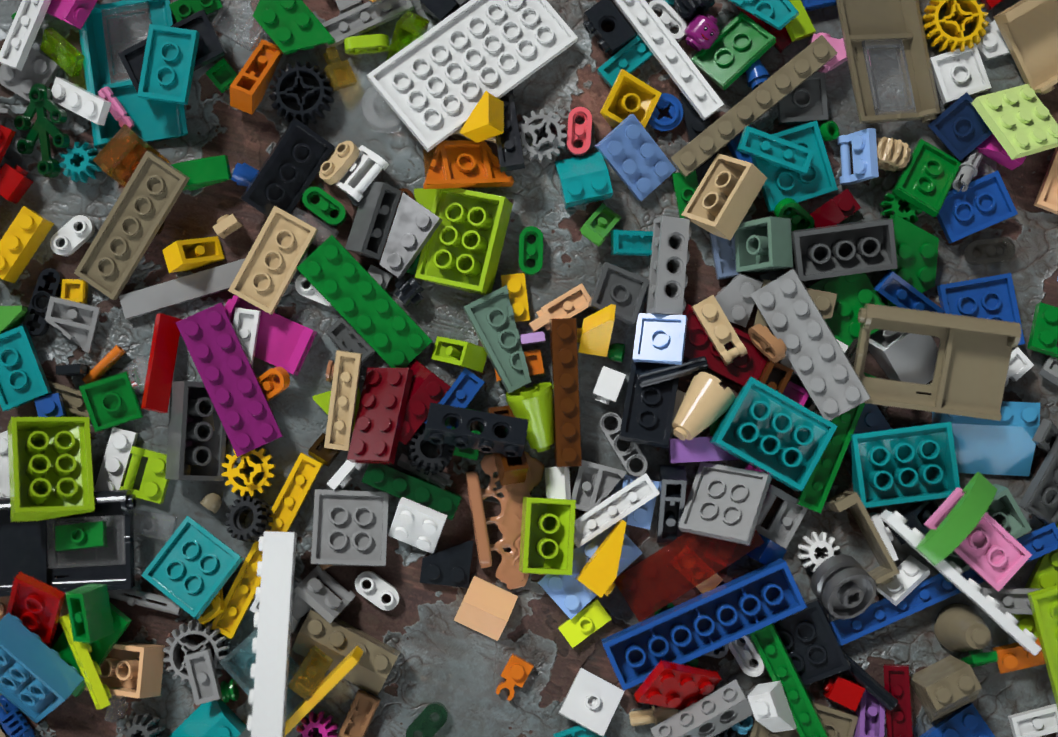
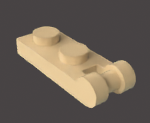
(719, 329)

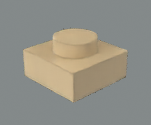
(226, 225)

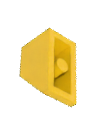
(192, 253)
(596, 332)

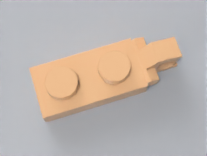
(564, 306)

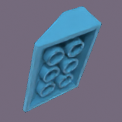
(995, 445)
(31, 672)

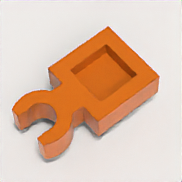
(515, 673)

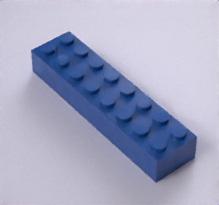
(704, 622)

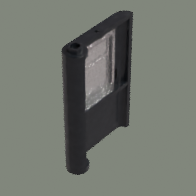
(32, 548)

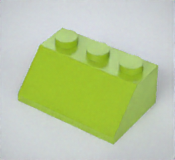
(547, 536)

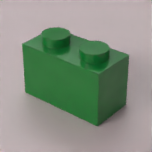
(90, 613)

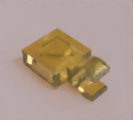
(338, 71)

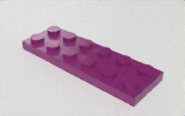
(229, 379)

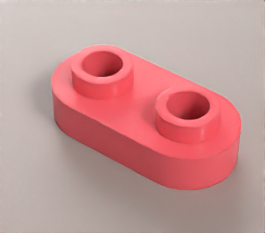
(579, 132)

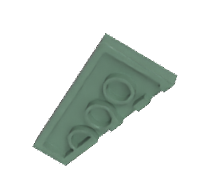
(497, 331)

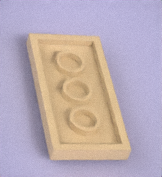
(273, 260)

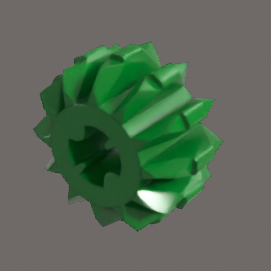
(892, 205)

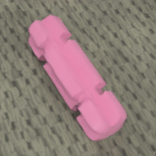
(116, 108)

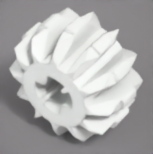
(817, 541)

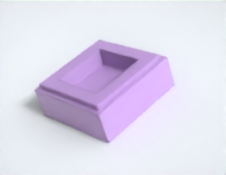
(532, 338)

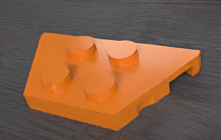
(465, 166)

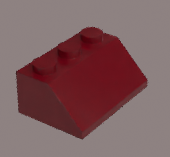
(424, 389)

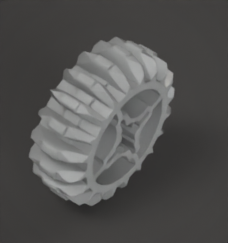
(188, 646)

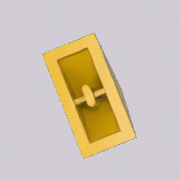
(485, 120)

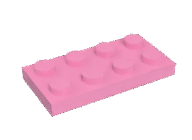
(987, 548)

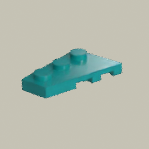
(773, 12)

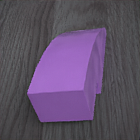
(696, 450)

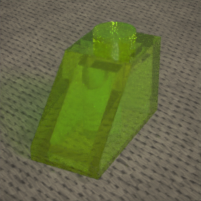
(407, 30)

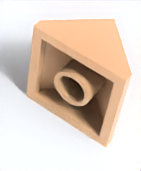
(486, 608)

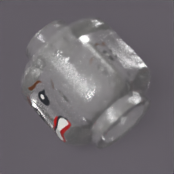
(138, 372)

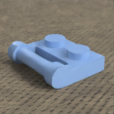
(863, 154)

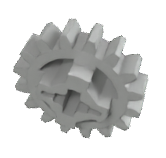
(549, 140)

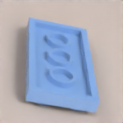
(567, 590)

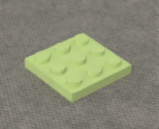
(1018, 121)

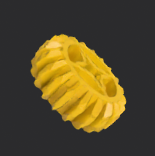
(971, 14)

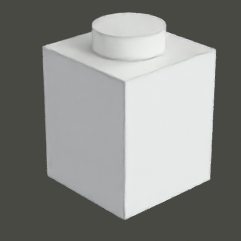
(608, 385)

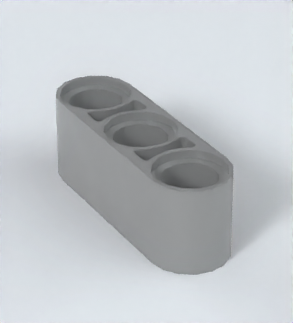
(623, 456)

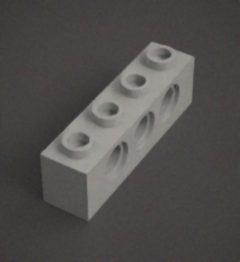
(662, 253)
(709, 715)

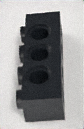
(468, 420)

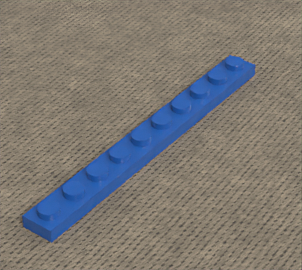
(931, 592)

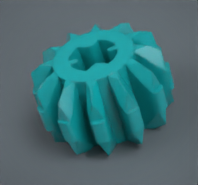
(75, 157)

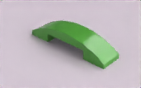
(960, 521)

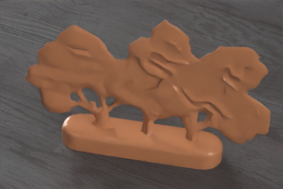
(508, 520)

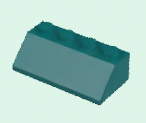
(211, 720)

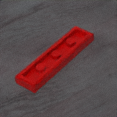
(161, 364)

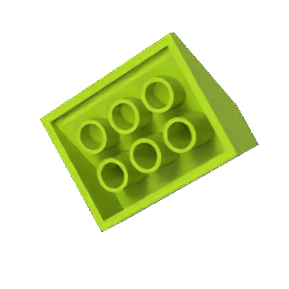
(467, 241)
(49, 467)

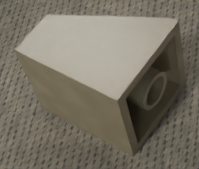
(945, 687)

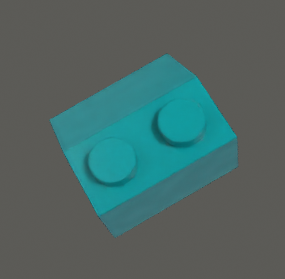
(584, 179)

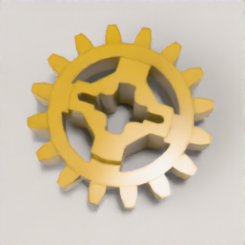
(250, 482)

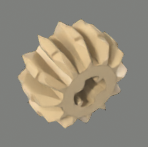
(892, 154)

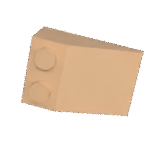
(133, 670)

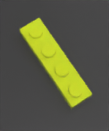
(89, 669)

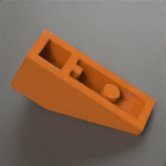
(254, 77)

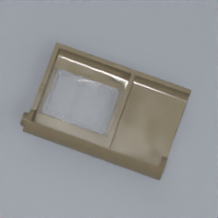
(888, 60)

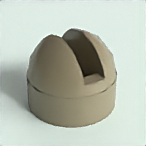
(212, 502)

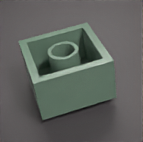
(763, 245)

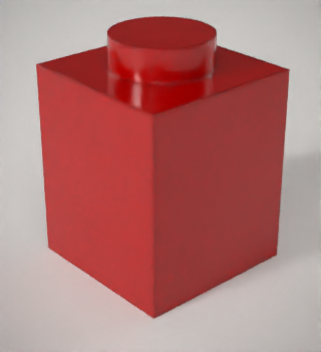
(14, 182)
(843, 691)

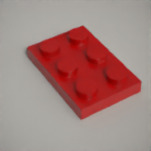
(36, 606)
(676, 685)

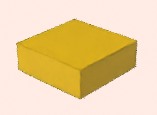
(74, 290)

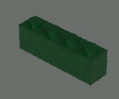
(413, 488)

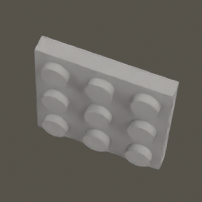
(725, 502)
(349, 528)

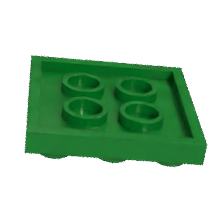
(852, 294)

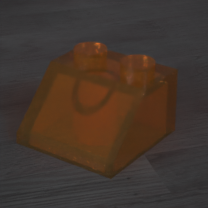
(123, 154)

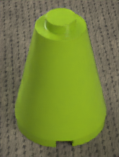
(538, 407)

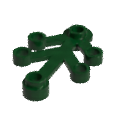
(40, 100)

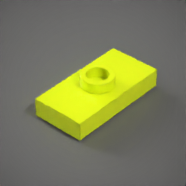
(584, 623)

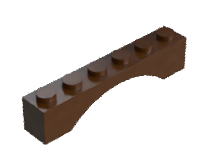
(566, 392)

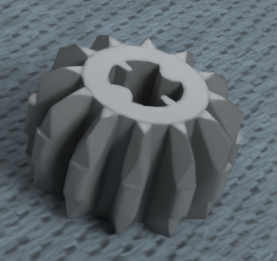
(143, 725)

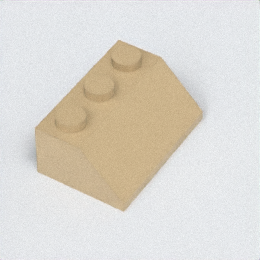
(724, 196)

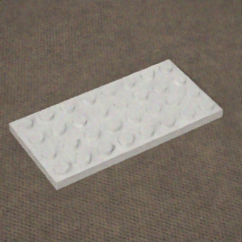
(471, 51)

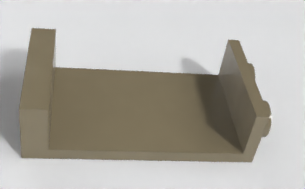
(851, 500)

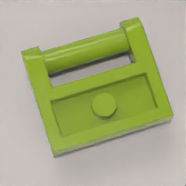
(153, 483)

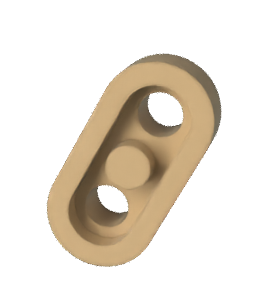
(339, 162)

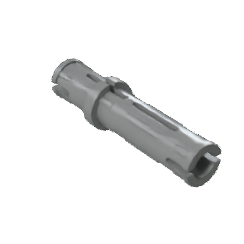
(171, 606)

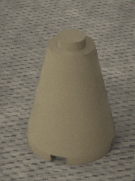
(961, 628)

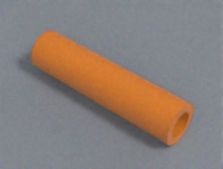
(104, 365)

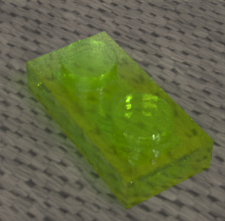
(62, 52)

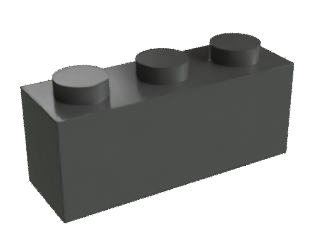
(373, 220)

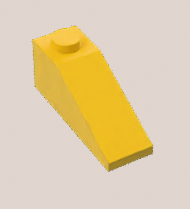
(603, 565)

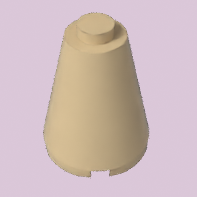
(701, 406)

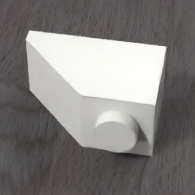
(771, 707)

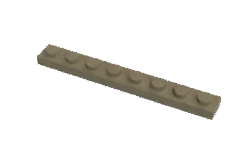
(753, 106)

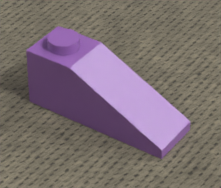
(870, 717)

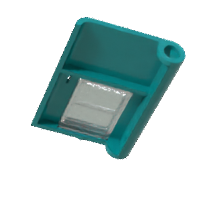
(104, 35)

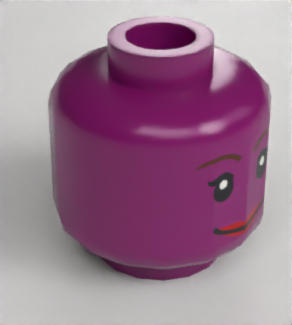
(702, 32)

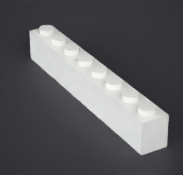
(273, 634)

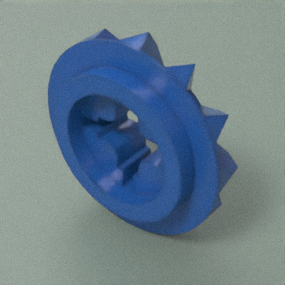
(675, 113)

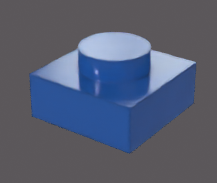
(50, 406)

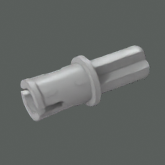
(967, 171)

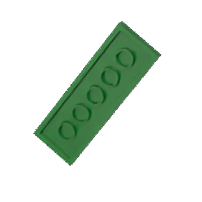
(364, 303)

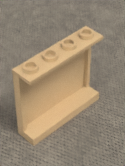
(1032, 39)

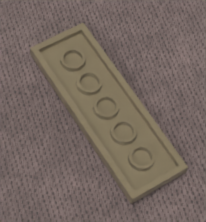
(131, 225)

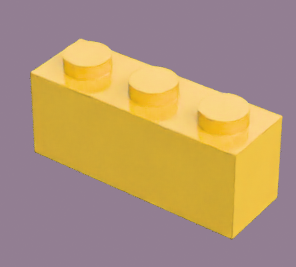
(21, 242)

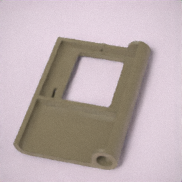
(968, 365)

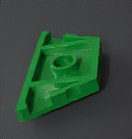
(291, 25)
(915, 255)

